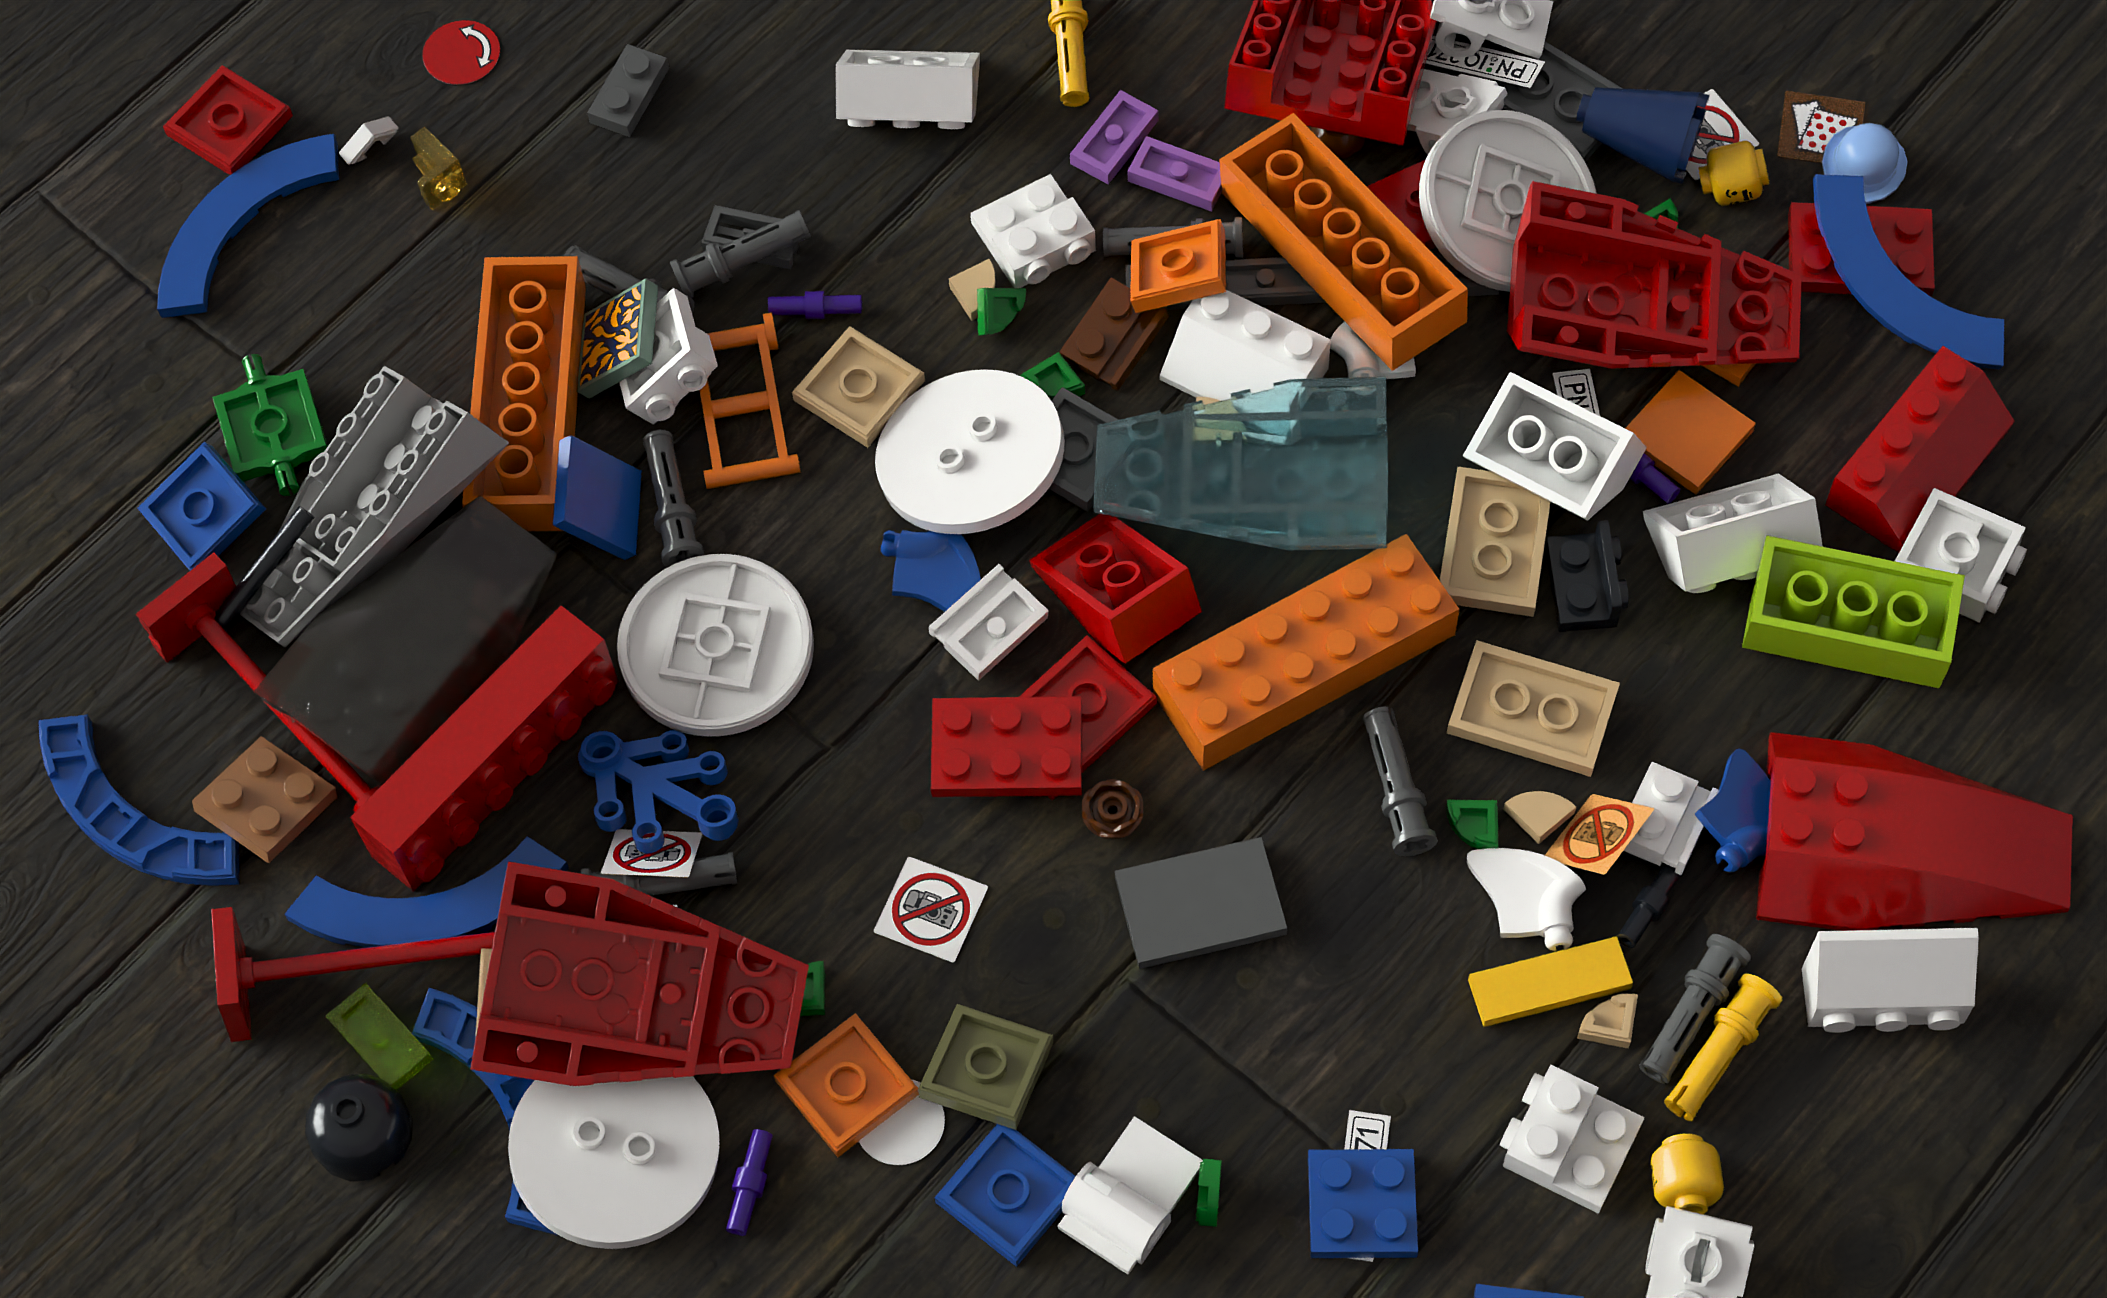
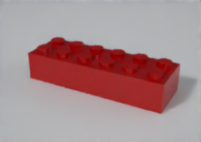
(486, 749)

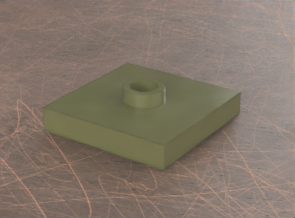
(986, 1066)

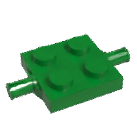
(270, 425)

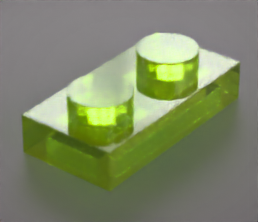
(379, 1037)

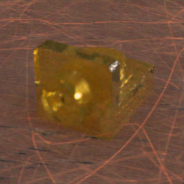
(440, 168)

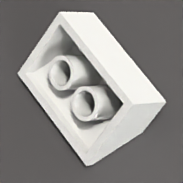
(907, 87)
(1239, 346)
(1554, 448)
(1726, 529)
(1891, 978)

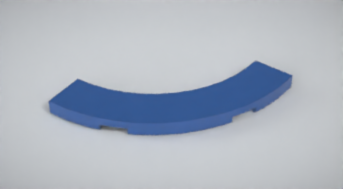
(228, 209)
(1885, 290)
(120, 827)
(379, 921)
(451, 1027)

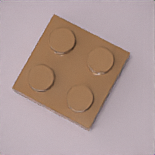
(264, 799)

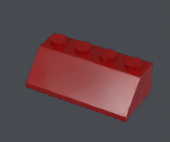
(1925, 442)

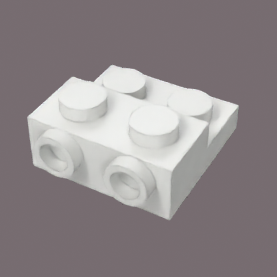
(1034, 232)
(679, 362)
(1966, 542)
(1570, 1138)

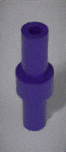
(815, 305)
(1654, 479)
(749, 1182)

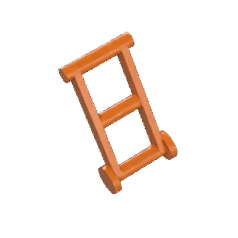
(784, 464)

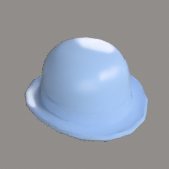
(1867, 152)

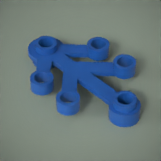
(655, 782)

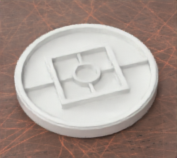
(1479, 185)
(970, 451)
(715, 645)
(614, 1157)

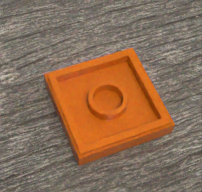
(1178, 266)
(1690, 431)
(846, 1085)

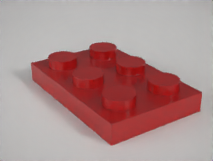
(1902, 232)
(1006, 746)

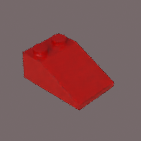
(1118, 585)

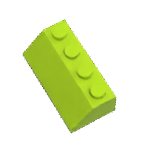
(1854, 612)

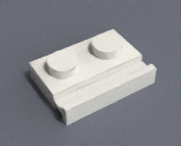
(988, 622)
(1672, 826)

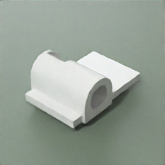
(1510, 23)
(1449, 99)
(1129, 1197)
(1698, 1256)

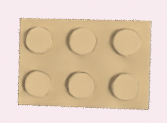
(1494, 543)
(1533, 708)

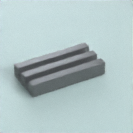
(723, 235)

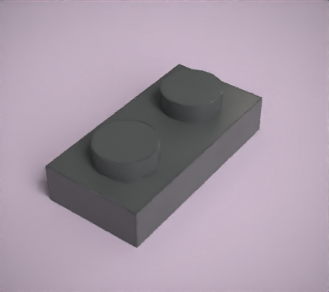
(628, 90)

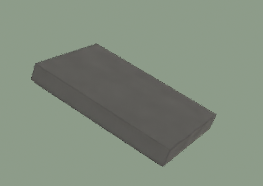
(1557, 95)
(1200, 903)

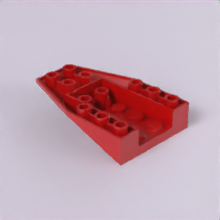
(1333, 64)

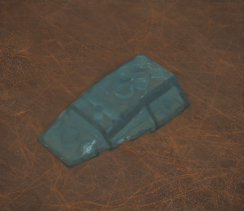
(1260, 468)

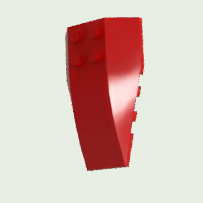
(1638, 292)
(1898, 842)
(626, 988)

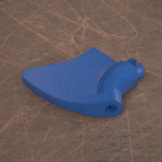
(931, 566)
(1739, 812)

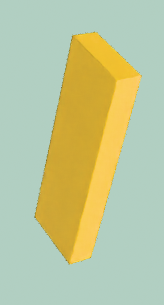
(1550, 981)

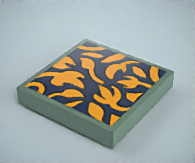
(617, 338)

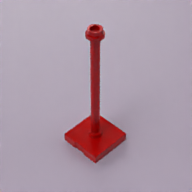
(189, 612)
(239, 973)

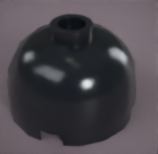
(358, 1127)

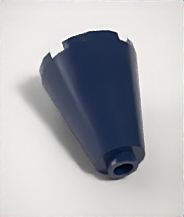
(1646, 125)

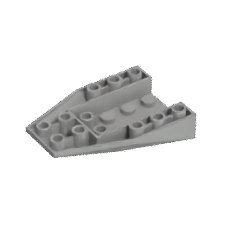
(371, 497)

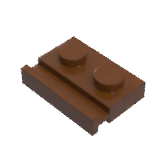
(1112, 335)

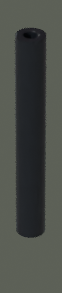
(263, 567)

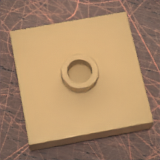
(858, 386)

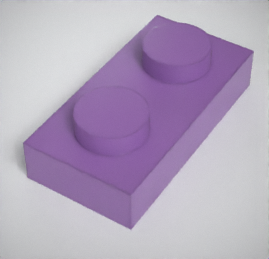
(1114, 137)
(1176, 173)

